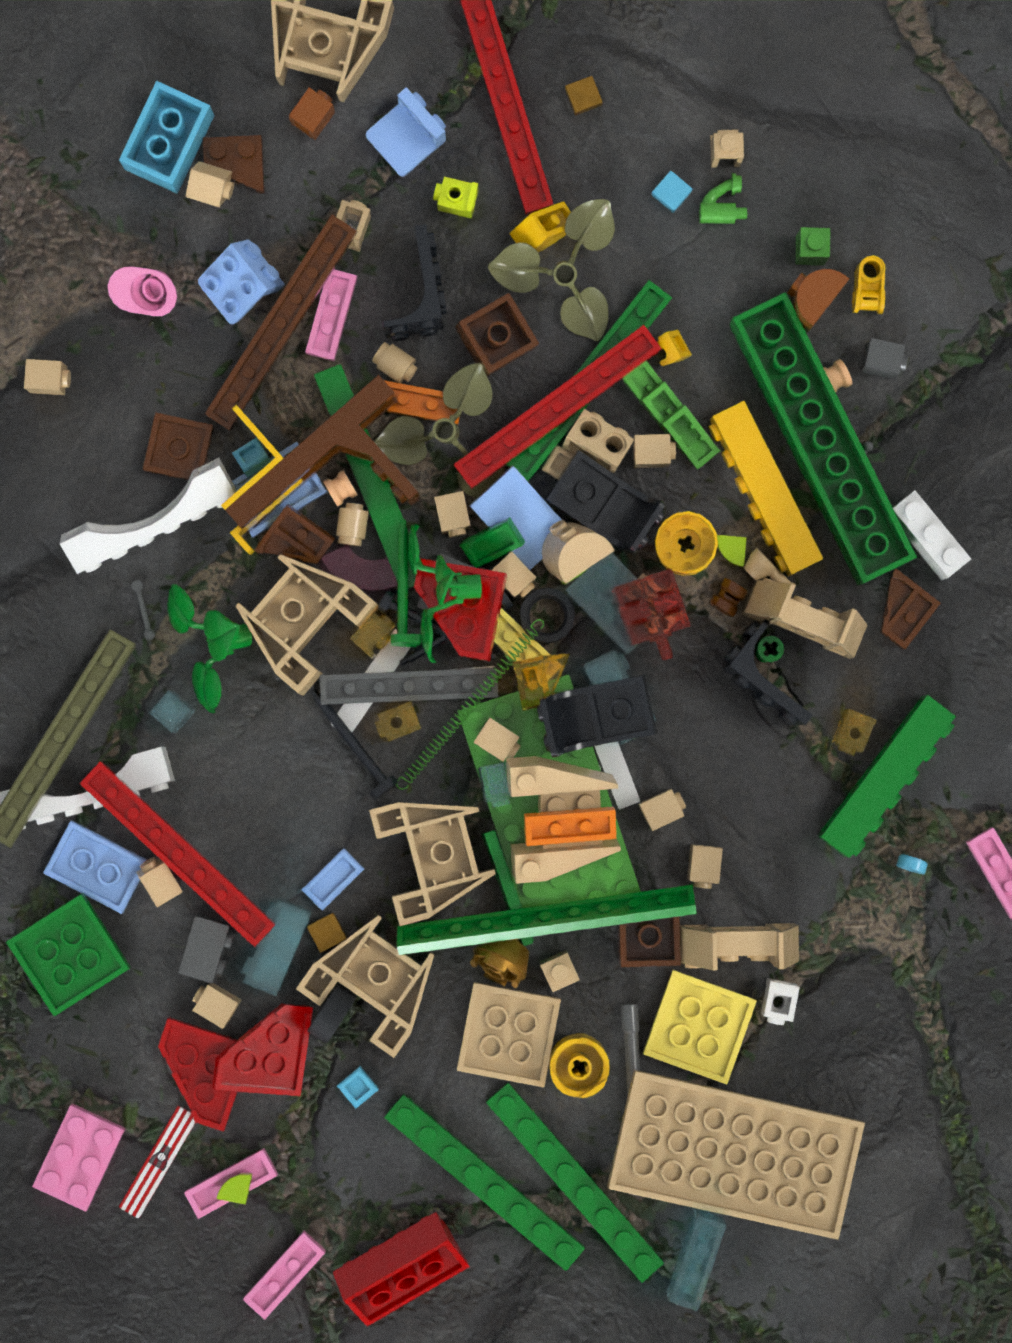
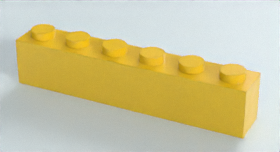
(765, 489)

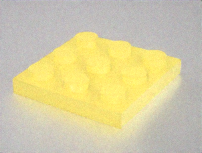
(699, 1026)

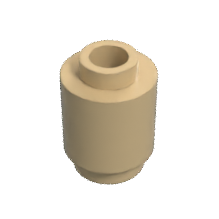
(395, 363)
(352, 524)

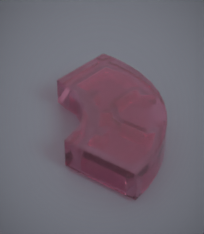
(363, 573)

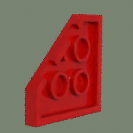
(471, 624)
(269, 1055)
(192, 1059)

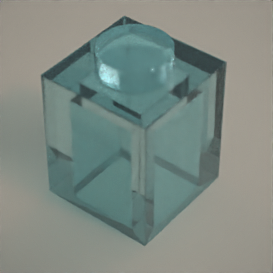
(172, 711)
(494, 784)

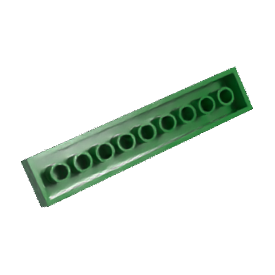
(822, 439)

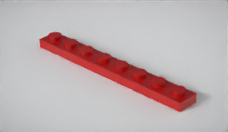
(507, 105)
(557, 407)
(177, 853)

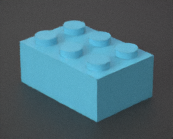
(166, 137)

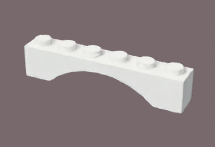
(94, 543)
(142, 771)

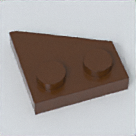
(240, 155)
(295, 537)
(905, 609)

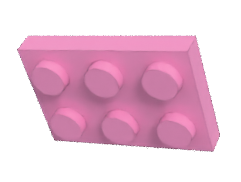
(79, 1157)

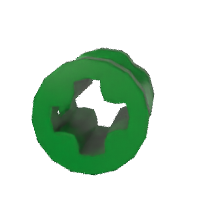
(778, 649)

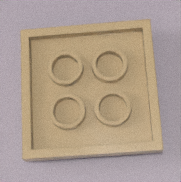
(508, 1034)

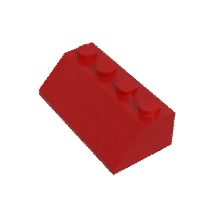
(400, 1269)

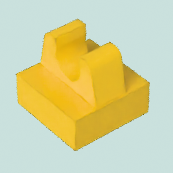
(674, 346)

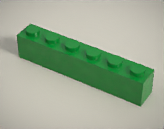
(886, 776)

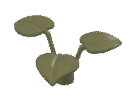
(519, 262)
(404, 436)

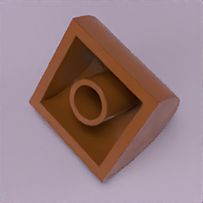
(814, 294)

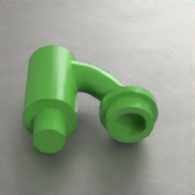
(722, 213)

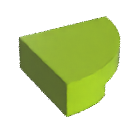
(732, 549)
(236, 1188)

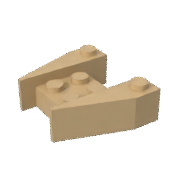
(328, 42)
(296, 612)
(835, 631)
(558, 789)
(439, 854)
(772, 943)
(378, 976)

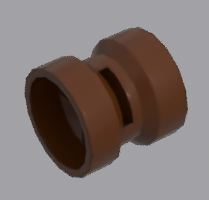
(725, 603)

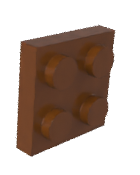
(177, 446)

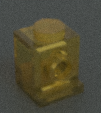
(373, 634)
(849, 720)
(409, 722)

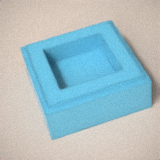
(672, 191)
(251, 457)
(357, 1087)

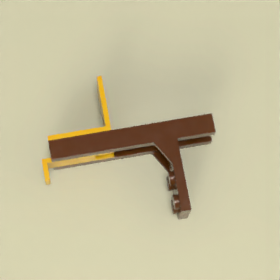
(340, 433)

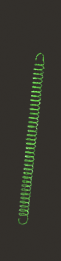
(473, 701)

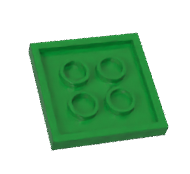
(68, 954)

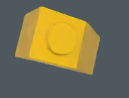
(542, 227)

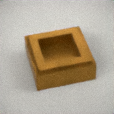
(583, 95)
(327, 932)

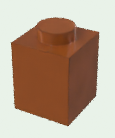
(312, 113)

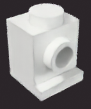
(786, 1011)

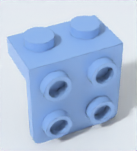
(407, 133)
(239, 280)

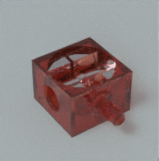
(651, 610)

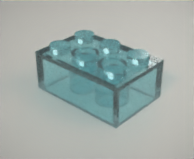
(595, 598)

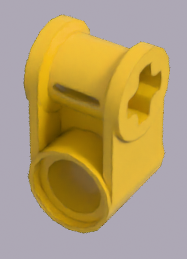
(867, 291)

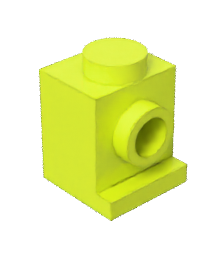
(459, 206)

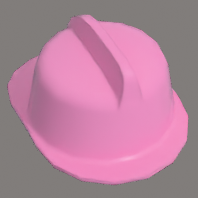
(142, 291)

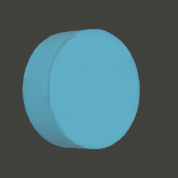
(912, 864)

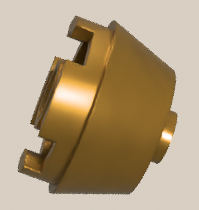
(502, 961)

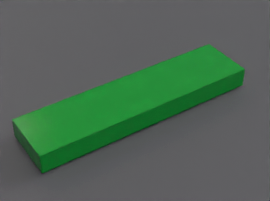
(503, 875)

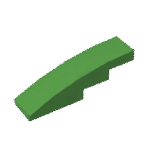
(671, 415)

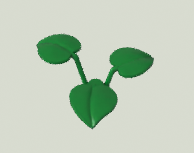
(459, 586)
(222, 638)

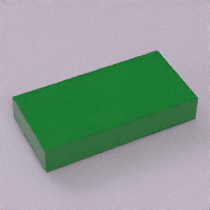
(492, 543)

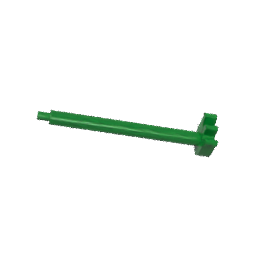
(403, 639)

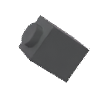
(884, 358)

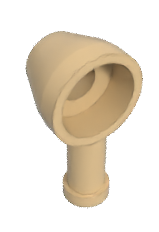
(760, 566)

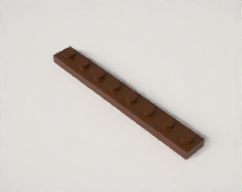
(281, 321)

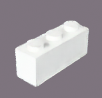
(930, 536)

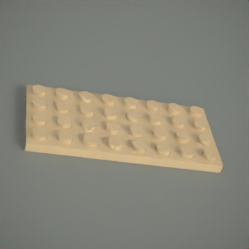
(735, 1154)

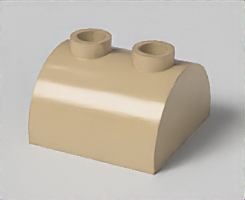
(572, 549)

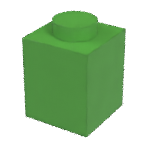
(812, 246)

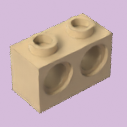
(595, 446)

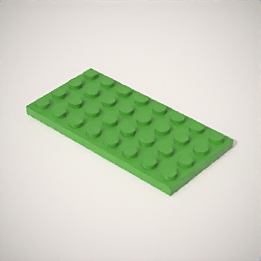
(597, 879)

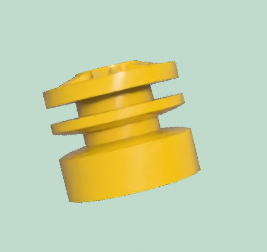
(678, 528)

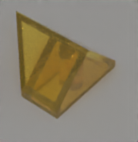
(538, 677)

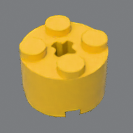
(581, 1048)

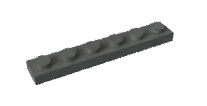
(406, 686)

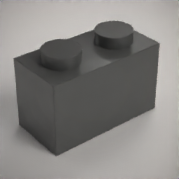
(206, 949)

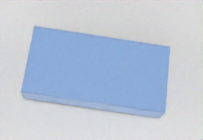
(333, 879)

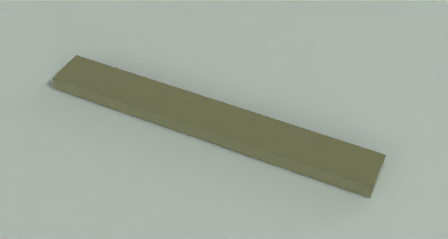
(62, 735)

